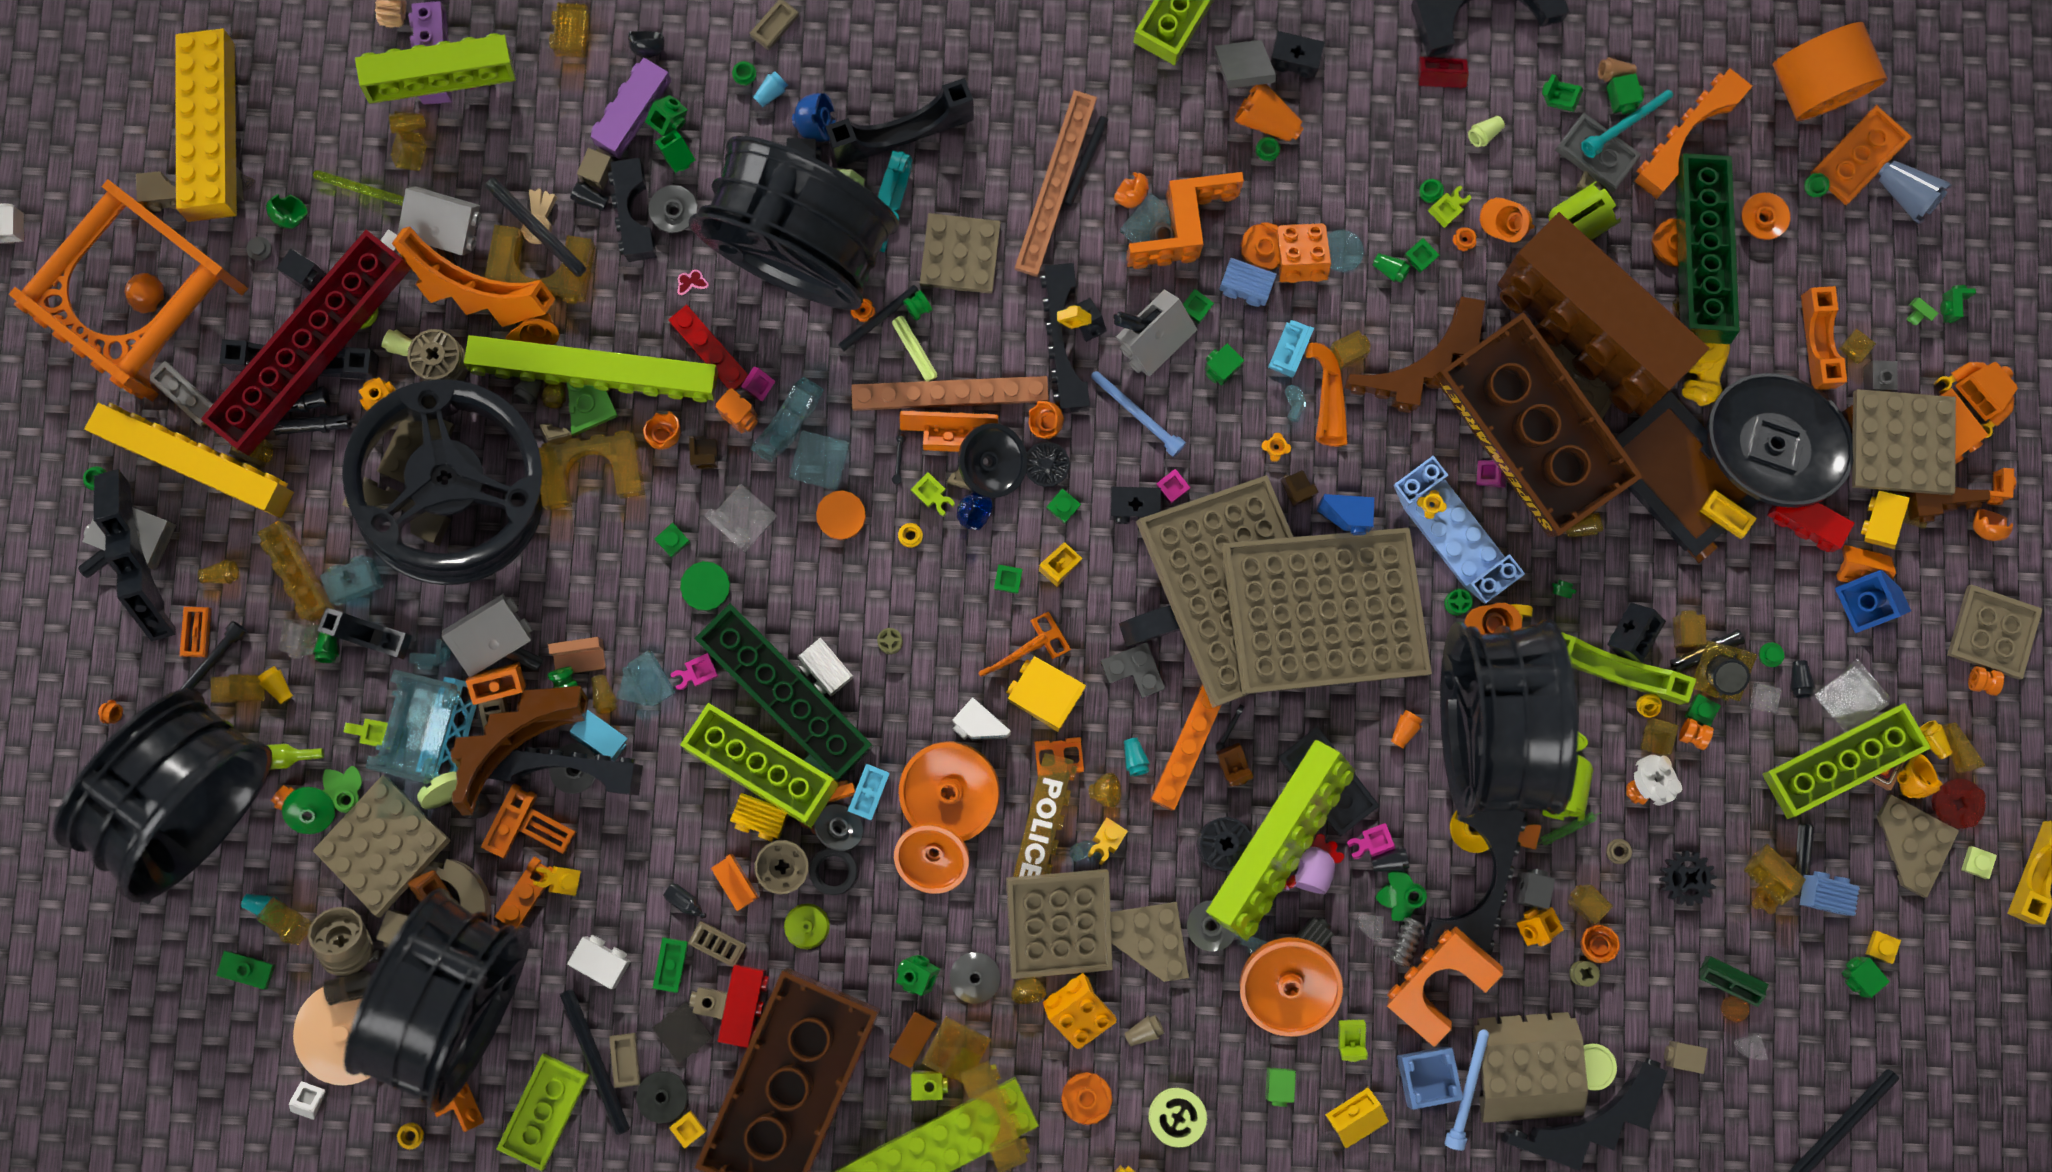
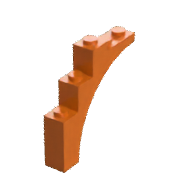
(472, 293)

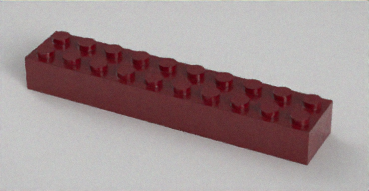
(306, 343)

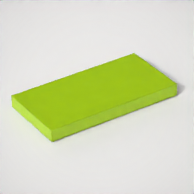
(542, 1112)

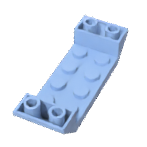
(1457, 534)

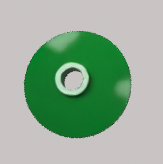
(308, 800)

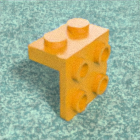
(1078, 1012)

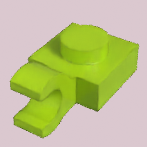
(371, 732)

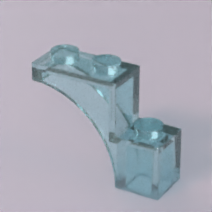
(787, 422)

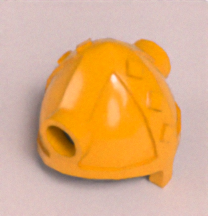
(1916, 776)

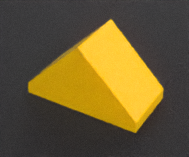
(1059, 564)

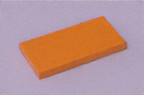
(1862, 154)

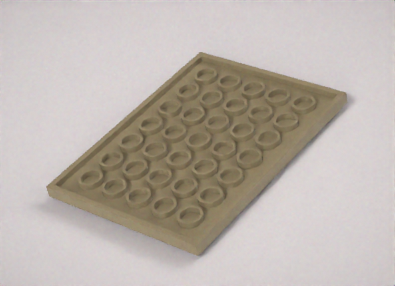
(1192, 571)
(1325, 610)

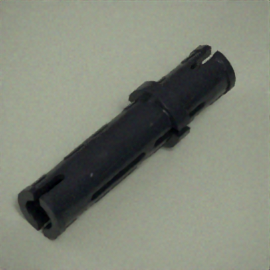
(312, 424)
(1693, 658)

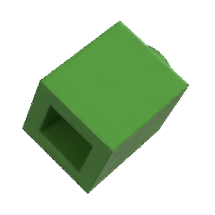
(1280, 1086)

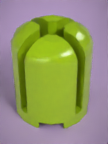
(1583, 203)
(1580, 793)

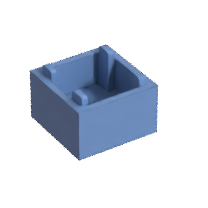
(1429, 1077)

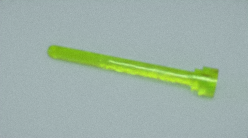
(358, 187)

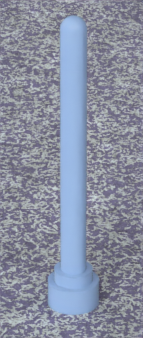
(1456, 1137)

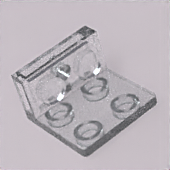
(741, 518)
(1853, 696)

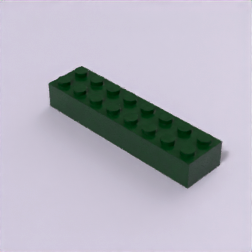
(1707, 247)
(784, 692)

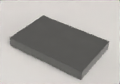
(1244, 64)
(1608, 166)

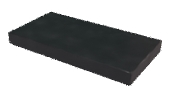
(1354, 800)

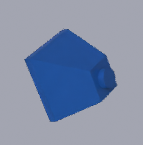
(1348, 512)
(1872, 600)

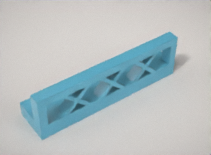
(464, 728)

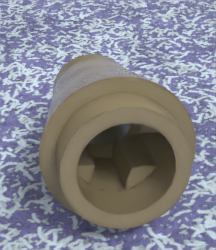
(1145, 1031)

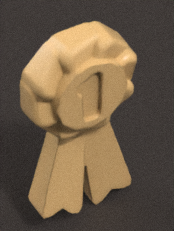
(540, 209)

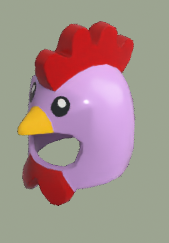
(1316, 867)

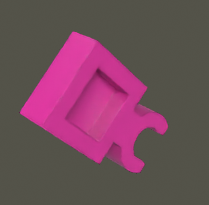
(698, 670)
(1375, 840)

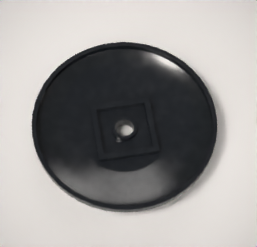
(1804, 422)

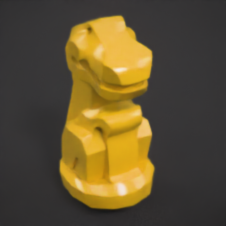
(1708, 370)

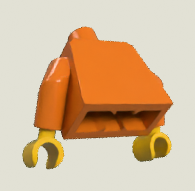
(1986, 389)

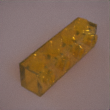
(295, 570)

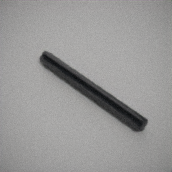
(535, 227)
(594, 1062)
(1846, 1122)

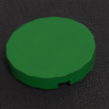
(705, 586)

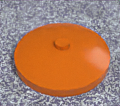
(950, 788)
(1291, 987)

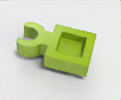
(1448, 207)
(931, 492)

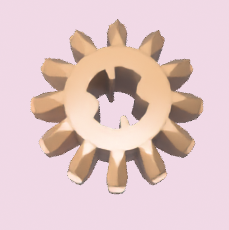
(391, 12)

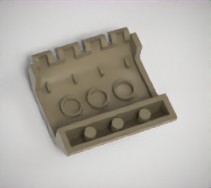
(1532, 1068)

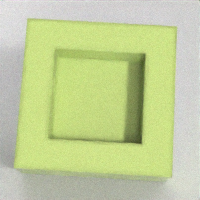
(1979, 862)

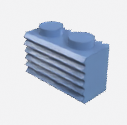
(1247, 282)
(1829, 895)

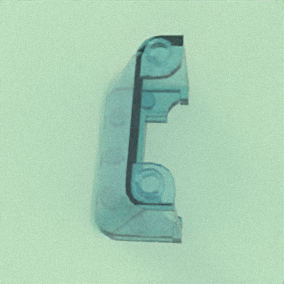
(415, 727)

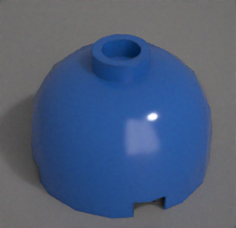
(813, 116)

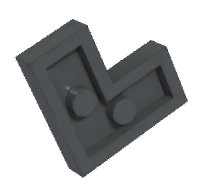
(1136, 663)

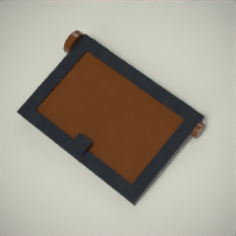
(1678, 474)

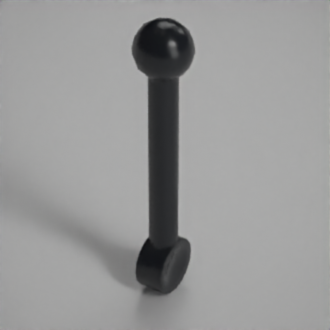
(896, 479)
(1221, 745)

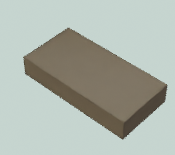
(774, 24)
(625, 1060)

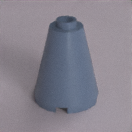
(1913, 189)

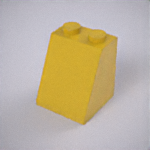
(1045, 692)

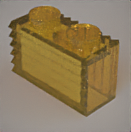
(570, 30)
(1774, 874)

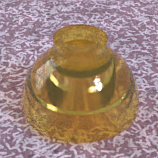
(1106, 790)
(1028, 991)

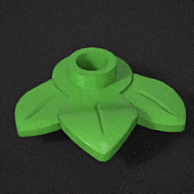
(341, 785)

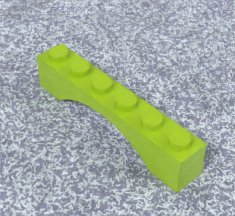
(1632, 674)

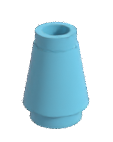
(770, 89)

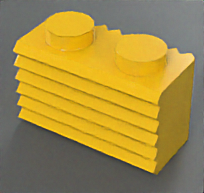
(759, 816)

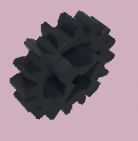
(1695, 870)

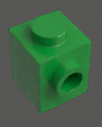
(1625, 94)
(675, 151)
(1222, 364)
(1864, 977)

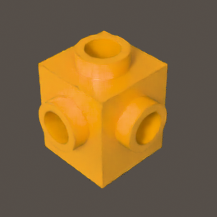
(373, 391)
(1536, 930)

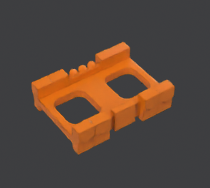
(1058, 749)

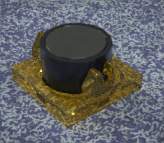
(1726, 670)

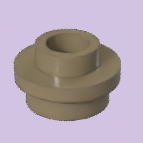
(1626, 851)

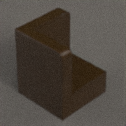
(703, 453)
(1298, 488)

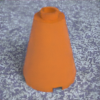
(1268, 114)

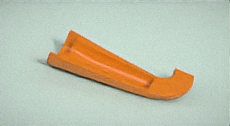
(1332, 416)

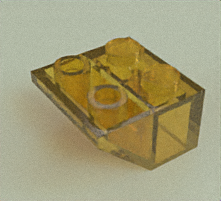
(955, 1048)

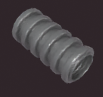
(1406, 943)

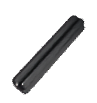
(1804, 851)

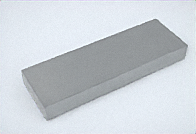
(181, 392)

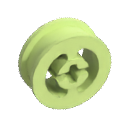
(1195, 1126)

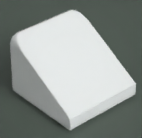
(306, 1100)

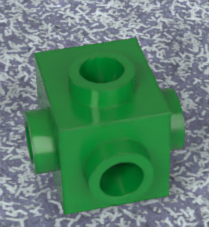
(666, 115)
(917, 975)

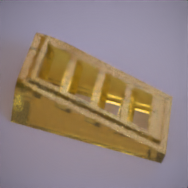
(1964, 755)

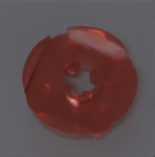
(1971, 796)

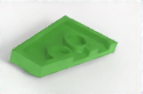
(589, 408)

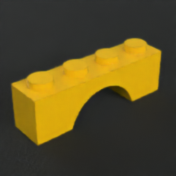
(2033, 897)

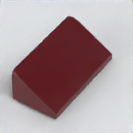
(1443, 72)

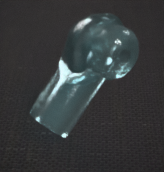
(1296, 401)
(1080, 851)

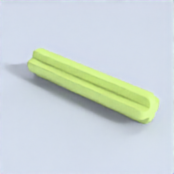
(914, 348)

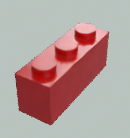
(1814, 523)
(743, 1005)

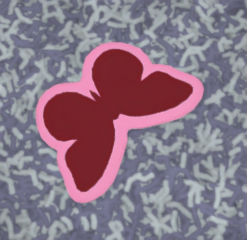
(687, 281)

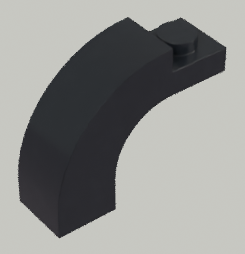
(1149, 626)
(364, 633)

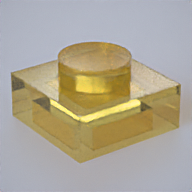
(1857, 346)

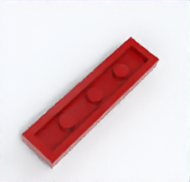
(708, 347)

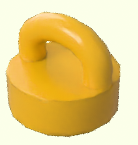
(1524, 610)

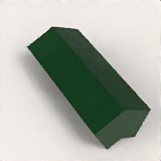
(1733, 981)

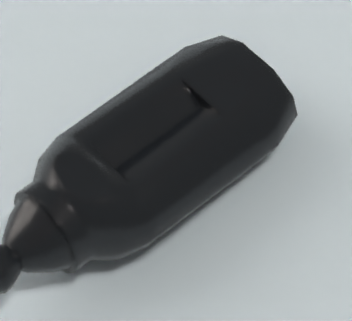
(683, 901)

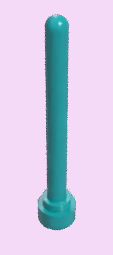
(1593, 145)

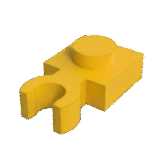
(1107, 839)
(560, 880)

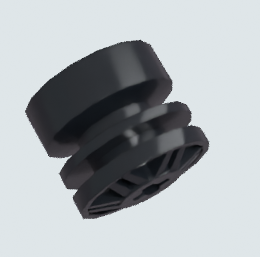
(1211, 850)

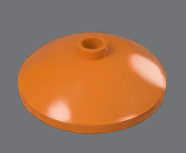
(928, 869)

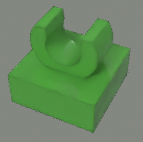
(1921, 311)

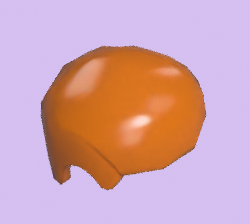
(1132, 192)
(144, 292)
(1045, 419)
(662, 430)
(1991, 525)
(1600, 944)

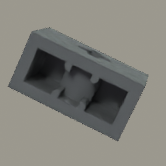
(1534, 889)

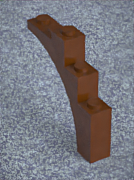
(1407, 383)
(1927, 506)
(505, 732)

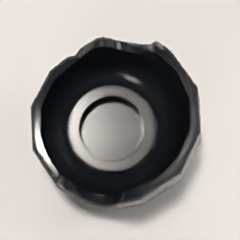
(646, 43)

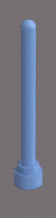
(1172, 443)

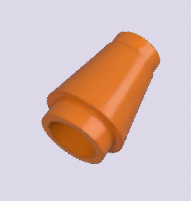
(1406, 728)

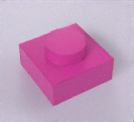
(758, 384)
(1173, 486)

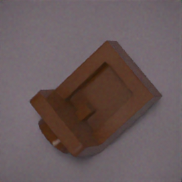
(1234, 765)

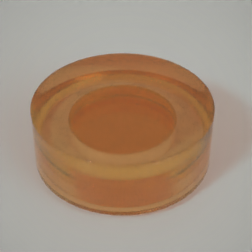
(1734, 1009)

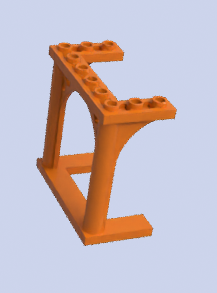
(134, 366)

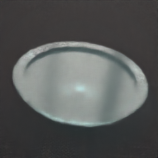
(1345, 250)

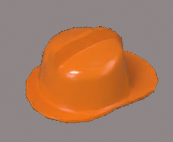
(1505, 219)
(536, 330)
(1491, 616)

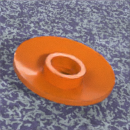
(1772, 208)

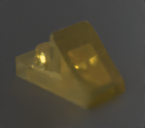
(236, 689)
(285, 921)

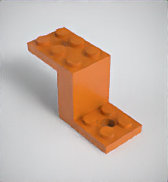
(1183, 203)

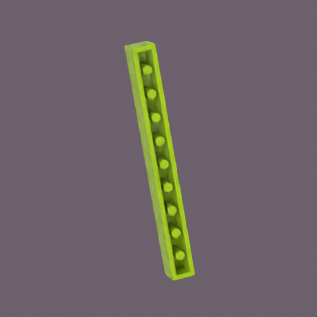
(590, 368)

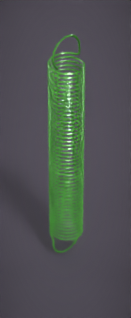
(1587, 818)

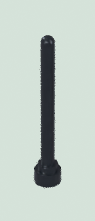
(233, 634)

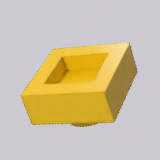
(1074, 317)
(1883, 947)
(687, 1129)

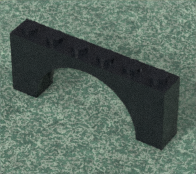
(1436, 20)
(947, 110)
(1501, 835)

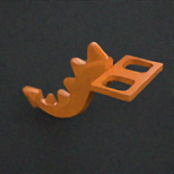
(1037, 642)

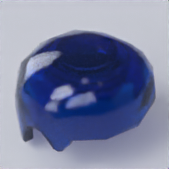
(974, 511)

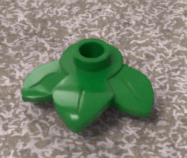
(1397, 895)

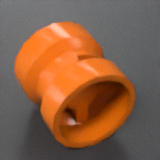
(1981, 679)
(1694, 733)

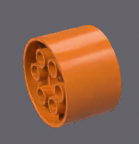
(1830, 71)

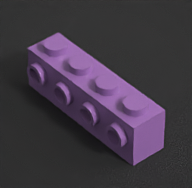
(429, 28)
(630, 107)

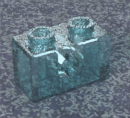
(365, 582)

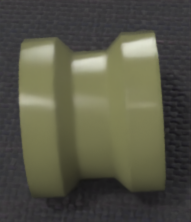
(886, 641)
(1579, 970)

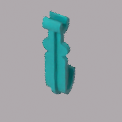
(895, 183)

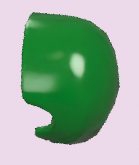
(286, 211)

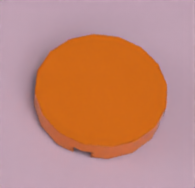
(1665, 243)
(1261, 246)
(841, 515)
(1086, 1098)

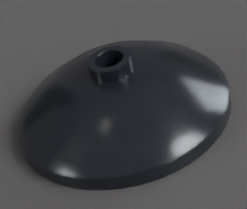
(1005, 460)

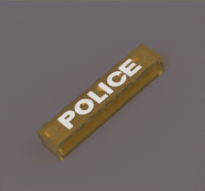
(1045, 816)

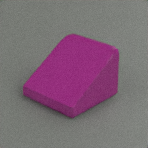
(1489, 474)

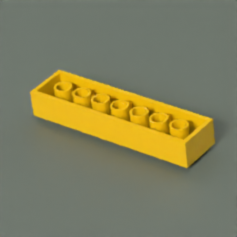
(205, 125)
(190, 458)

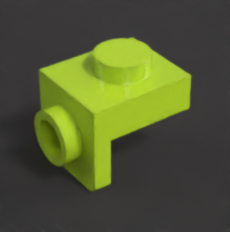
(1352, 1040)

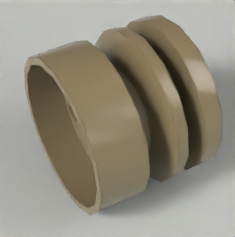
(448, 364)
(771, 878)
(340, 941)

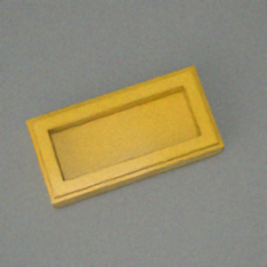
(1728, 514)

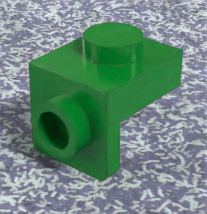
(1561, 94)
(1952, 302)

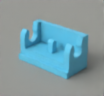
(1291, 348)
(599, 736)
(868, 792)

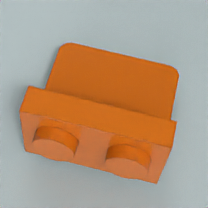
(1303, 253)

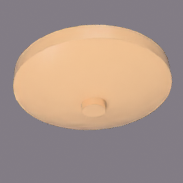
(322, 1038)

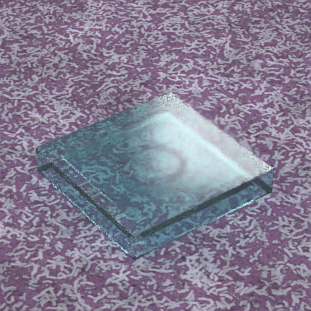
(819, 460)

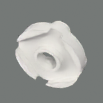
(1667, 786)

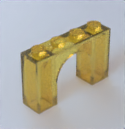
(505, 257)
(558, 460)

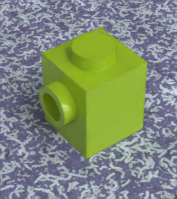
(928, 1086)

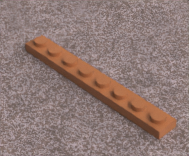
(1055, 183)
(949, 393)

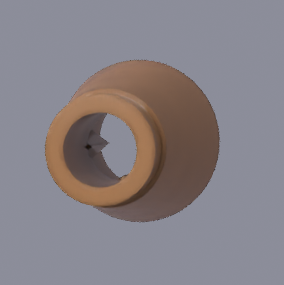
(1614, 68)

